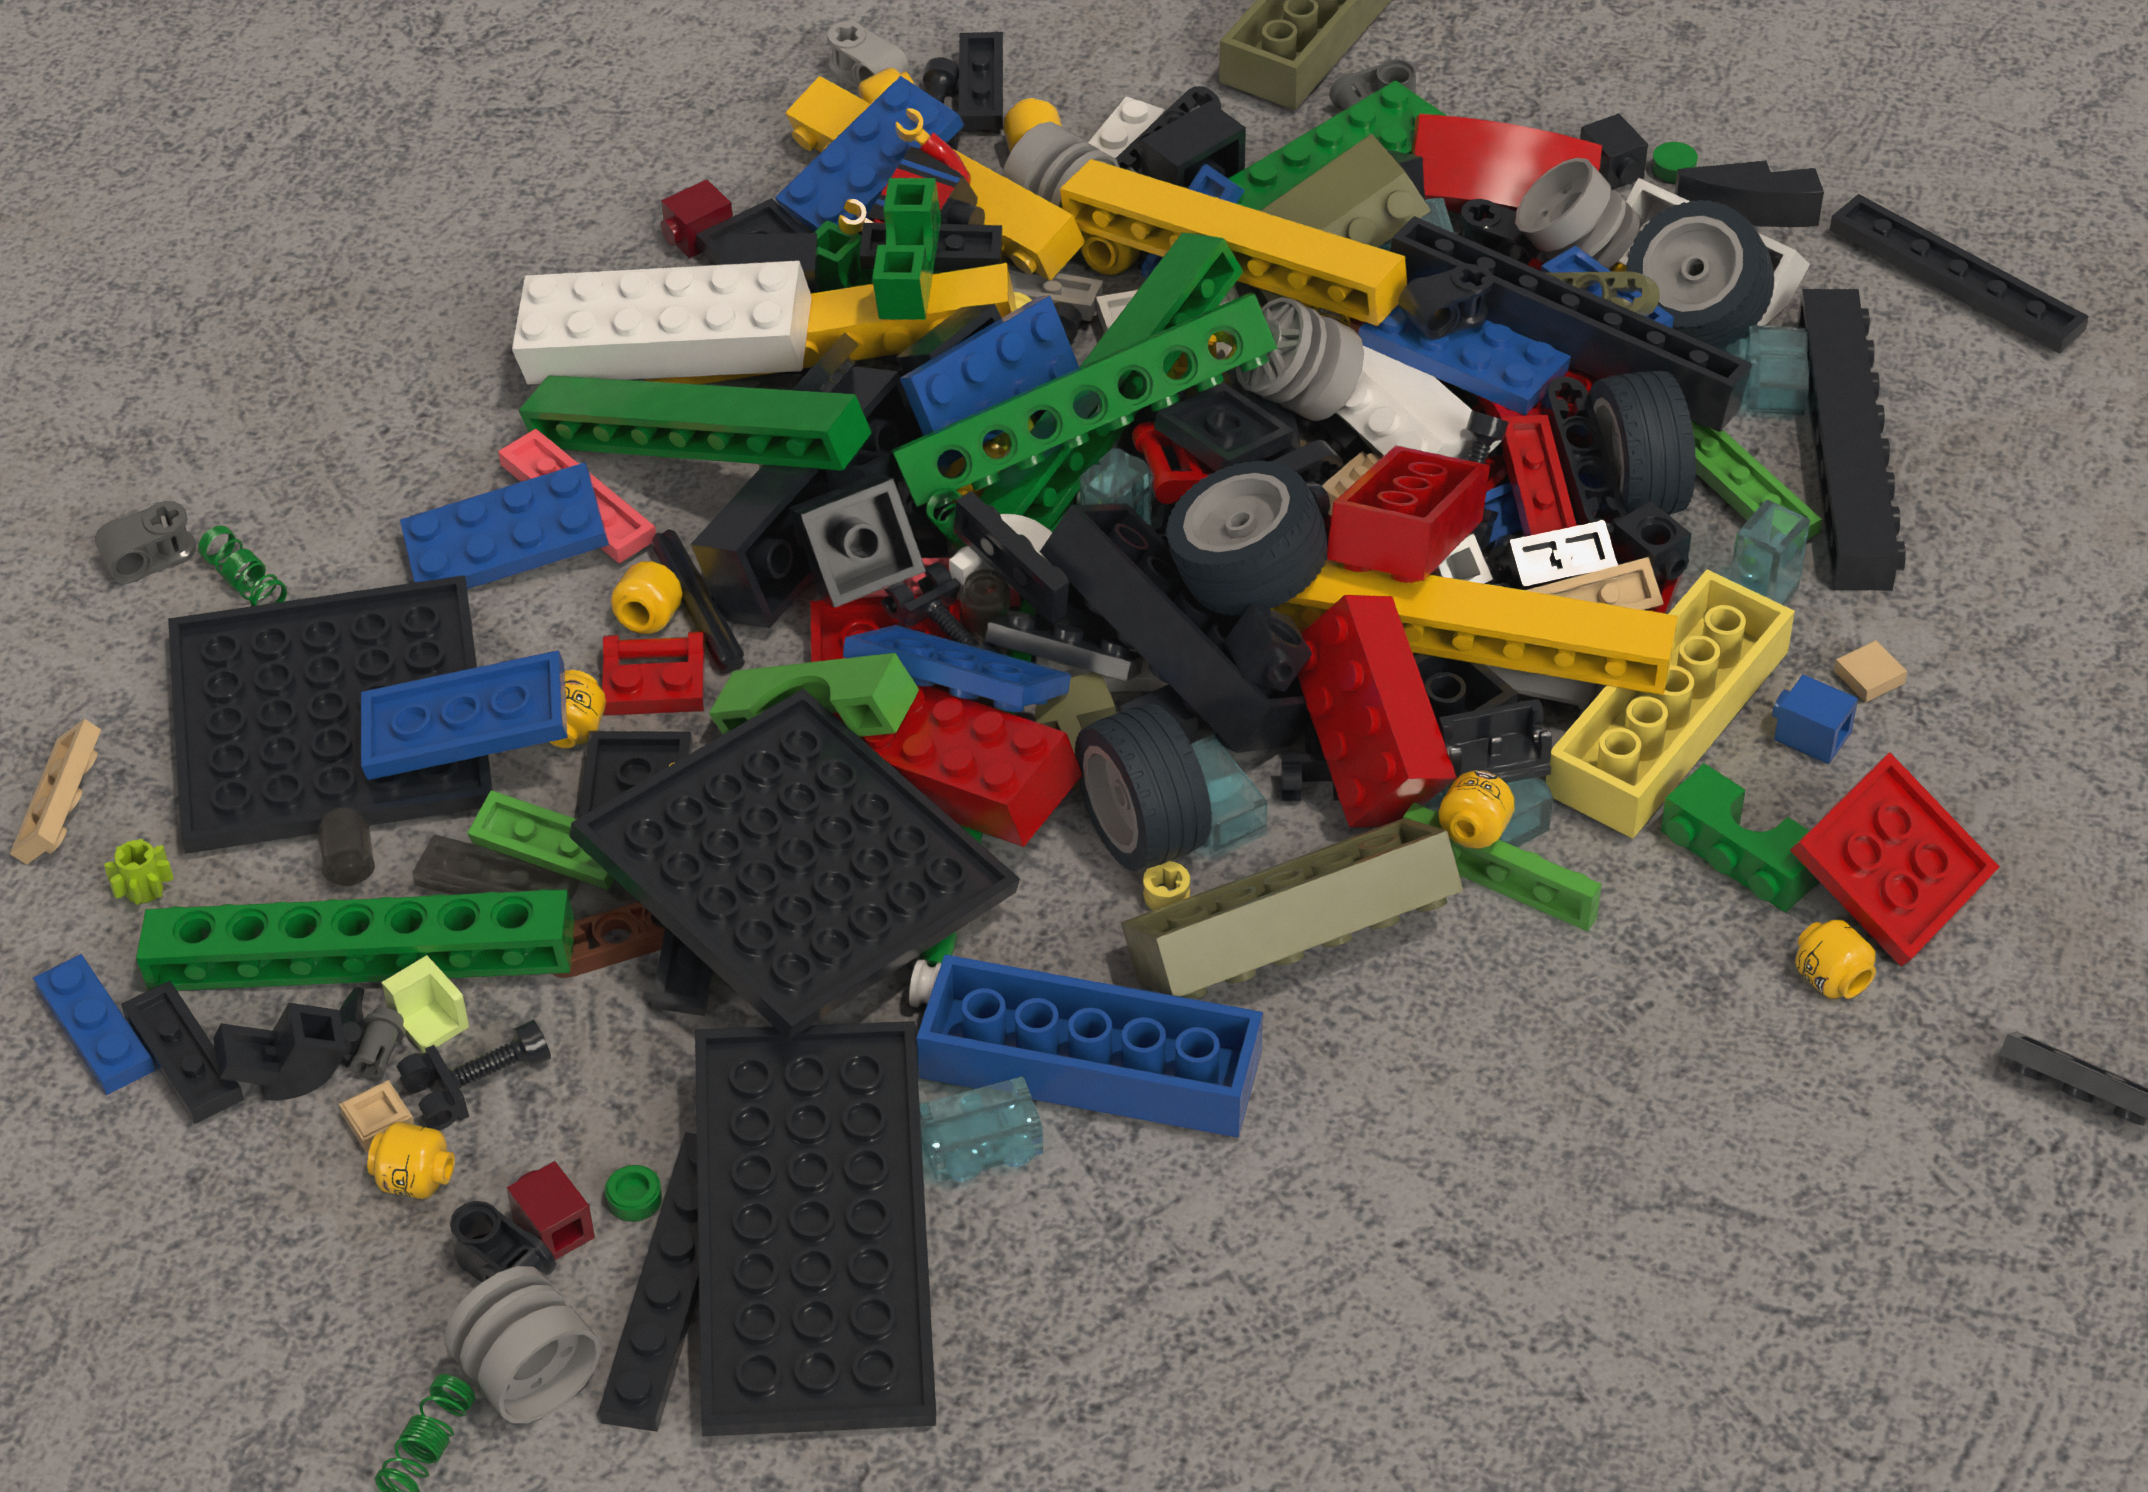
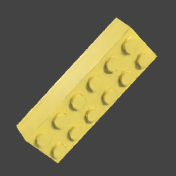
(1641, 744)

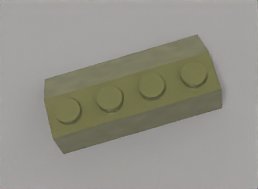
(1354, 197)

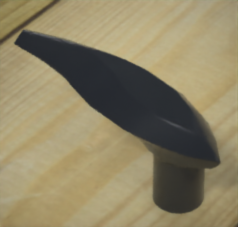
(352, 1023)

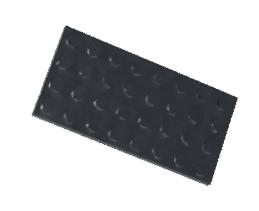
(812, 1231)

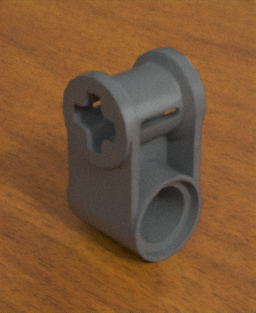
(1370, 81)
(142, 545)

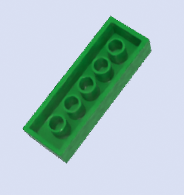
(1386, 114)

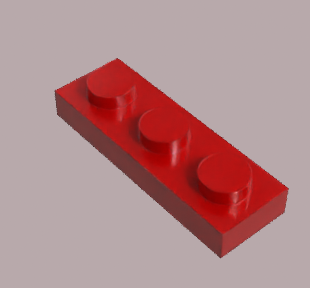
(1536, 475)

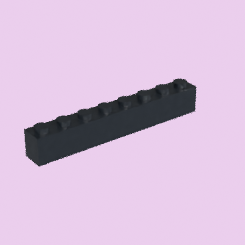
(1592, 330)
(1849, 444)

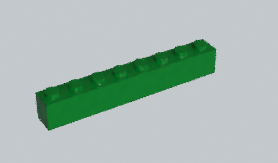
(1183, 285)
(698, 421)

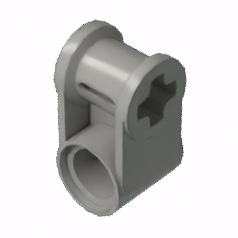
(860, 53)

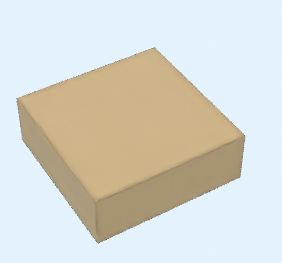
(1870, 671)
(374, 1112)

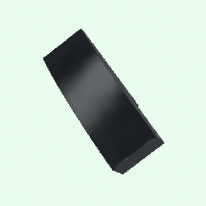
(1755, 192)

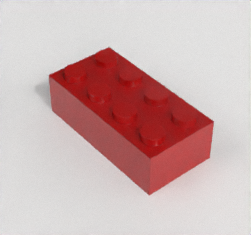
(1407, 513)
(1372, 712)
(981, 763)

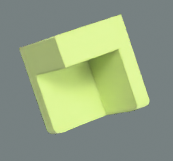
(428, 1003)

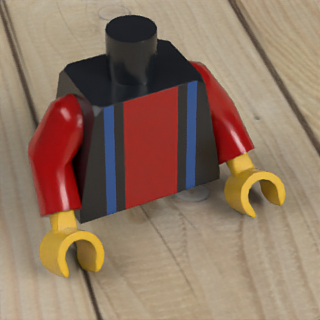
(930, 160)

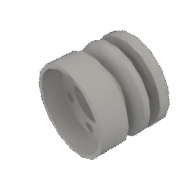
(1048, 159)
(1578, 209)
(1313, 365)
(522, 1344)

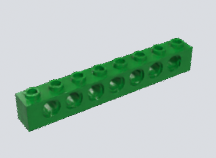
(1238, 318)
(356, 939)

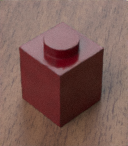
(692, 213)
(551, 1209)

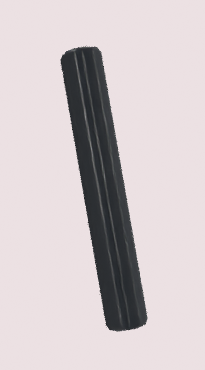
(699, 602)

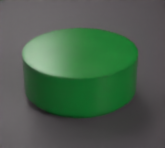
(1671, 157)
(633, 1193)

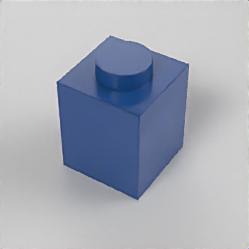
(1814, 718)

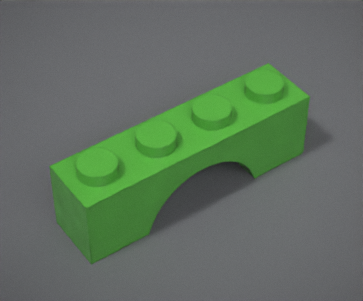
(865, 691)

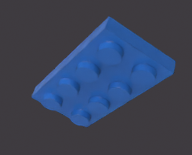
(864, 156)
(1480, 360)
(989, 368)
(507, 529)
(963, 668)
(463, 715)

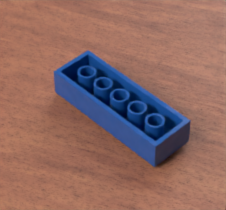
(1091, 1044)

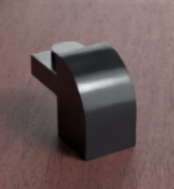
(286, 1060)

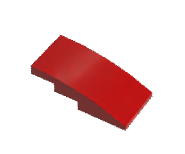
(1489, 158)

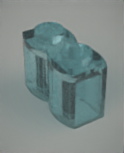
(1778, 369)

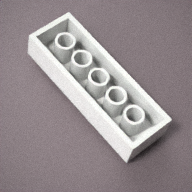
(663, 322)

